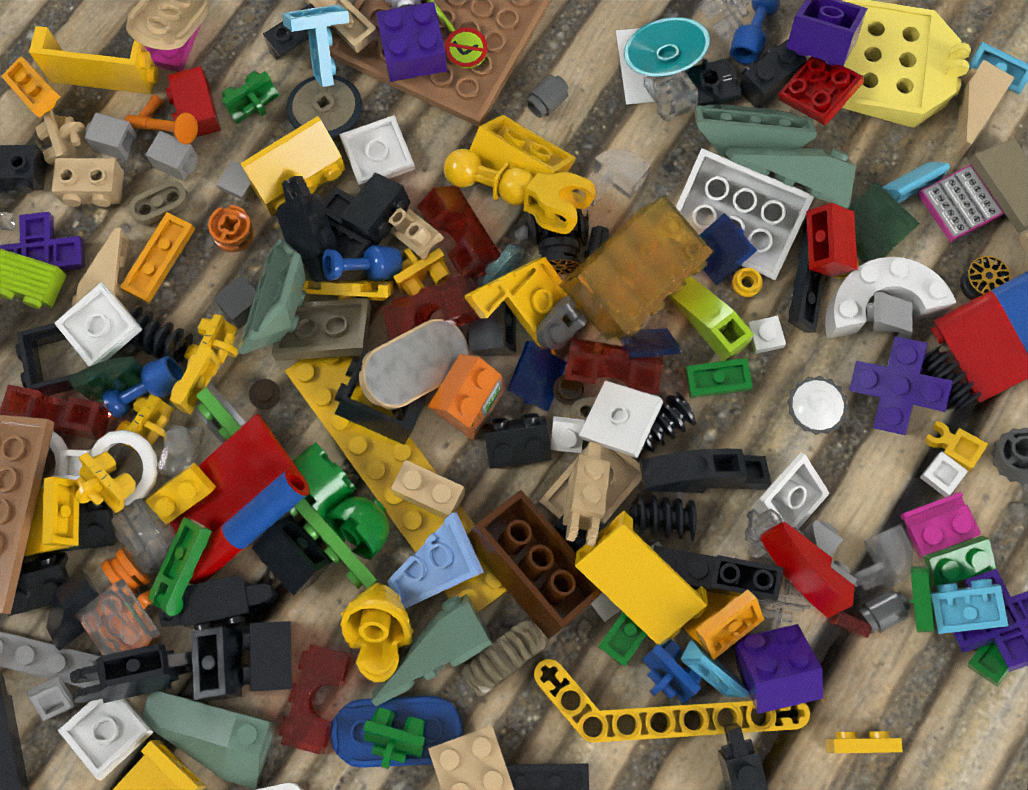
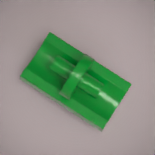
(250, 96)
(392, 742)

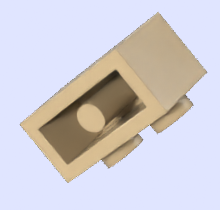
(88, 181)

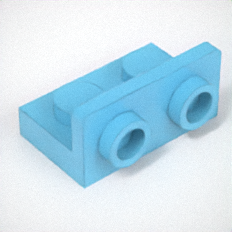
(969, 607)

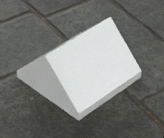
(794, 492)

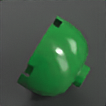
(360, 523)

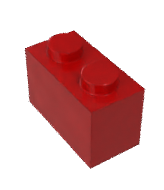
(192, 94)
(831, 240)

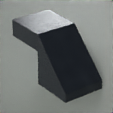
(66, 602)

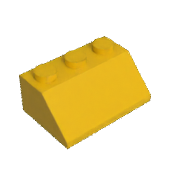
(509, 142)
(303, 153)

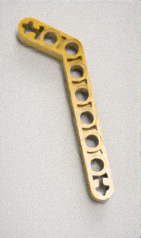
(675, 715)

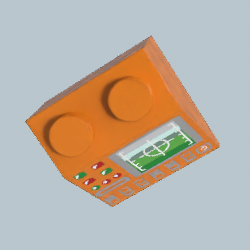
(468, 394)

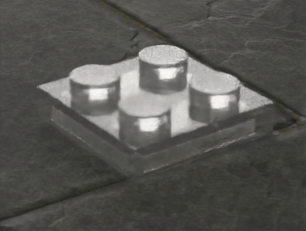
(117, 620)

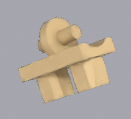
(63, 135)
(414, 232)

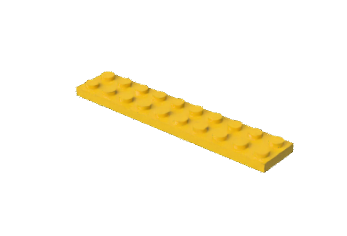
(379, 462)

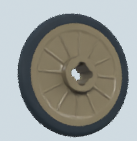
(342, 103)

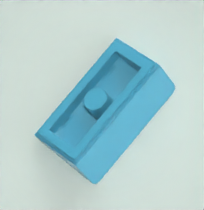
(1004, 62)
(916, 180)
(713, 671)

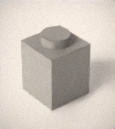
(110, 136)
(171, 156)

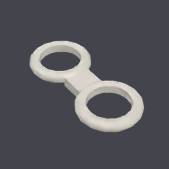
(69, 465)

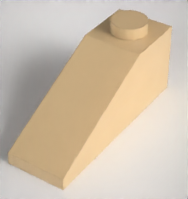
(978, 100)
(107, 267)

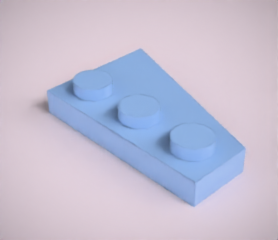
(438, 565)

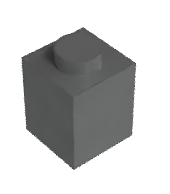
(237, 300)

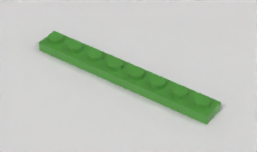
(315, 524)

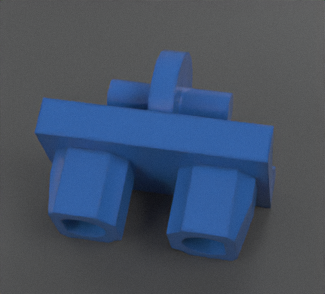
(669, 675)

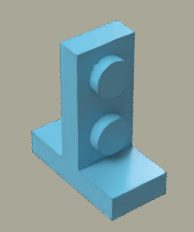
(319, 36)

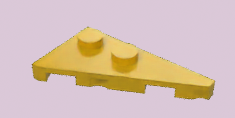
(351, 288)

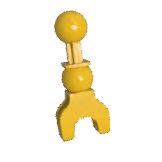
(541, 195)

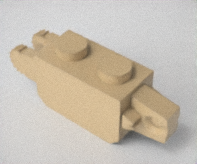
(586, 494)

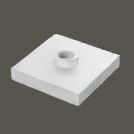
(377, 149)
(98, 325)
(621, 418)
(105, 734)

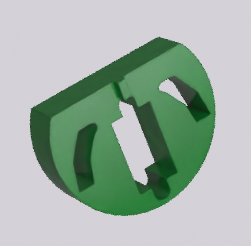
(922, 599)

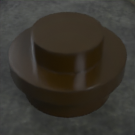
(567, 390)
(264, 394)

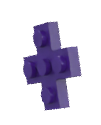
(39, 243)
(901, 385)
(1009, 640)

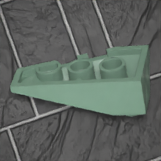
(819, 171)
(449, 637)
(216, 737)

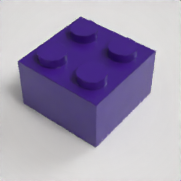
(826, 30)
(412, 41)
(779, 668)

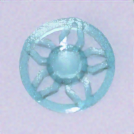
(504, 264)

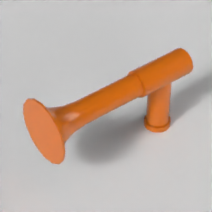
(184, 128)

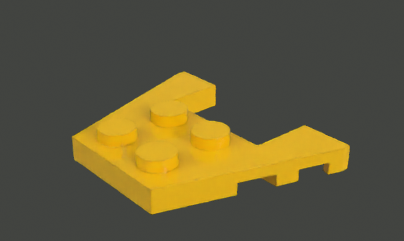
(527, 291)

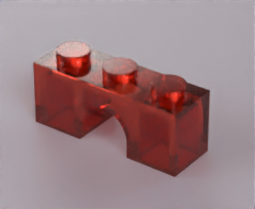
(449, 211)
(412, 311)
(597, 360)
(71, 417)
(303, 726)

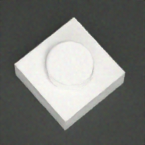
(767, 335)
(566, 434)
(943, 474)

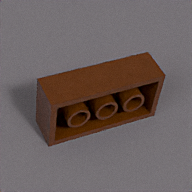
(533, 563)

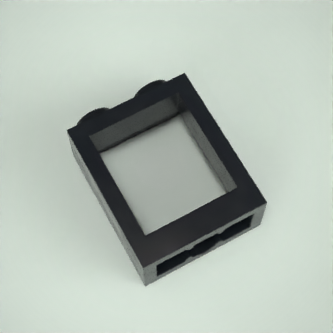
(28, 354)
(370, 418)

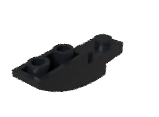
(703, 469)
(724, 573)

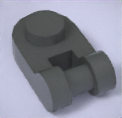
(553, 332)

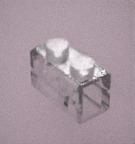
(144, 535)

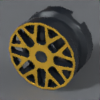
(561, 253)
(983, 276)

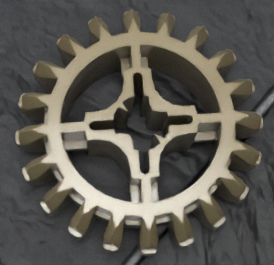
(503, 658)

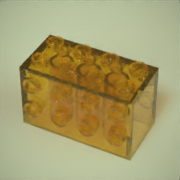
(637, 269)

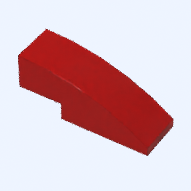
(808, 569)

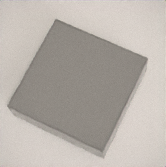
(235, 181)
(51, 698)

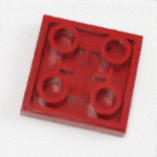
(820, 89)

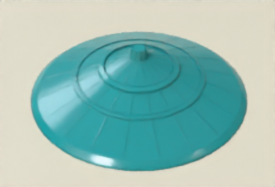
(666, 46)

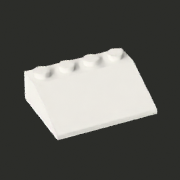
(753, 201)

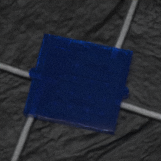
(728, 246)
(650, 343)
(536, 376)

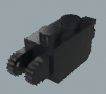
(306, 225)
(219, 601)
(131, 673)
(740, 762)

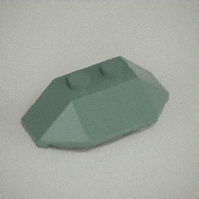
(752, 127)
(275, 299)

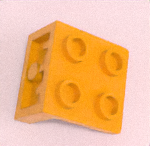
(724, 621)

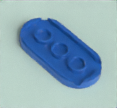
(347, 734)

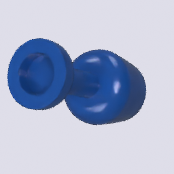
(750, 39)
(378, 263)
(157, 379)

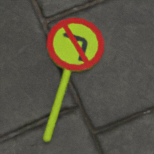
(463, 46)

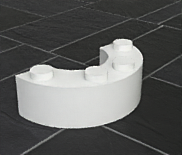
(891, 276)

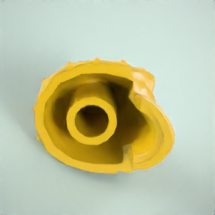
(378, 627)

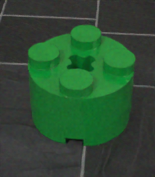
(325, 479)

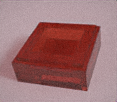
(851, 625)

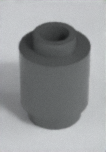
(547, 96)
(884, 611)

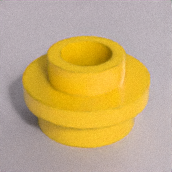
(747, 274)

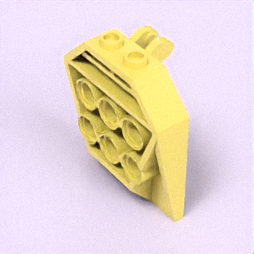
(932, 59)

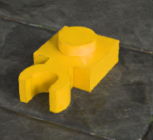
(961, 447)

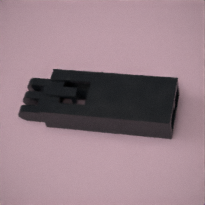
(11, 758)

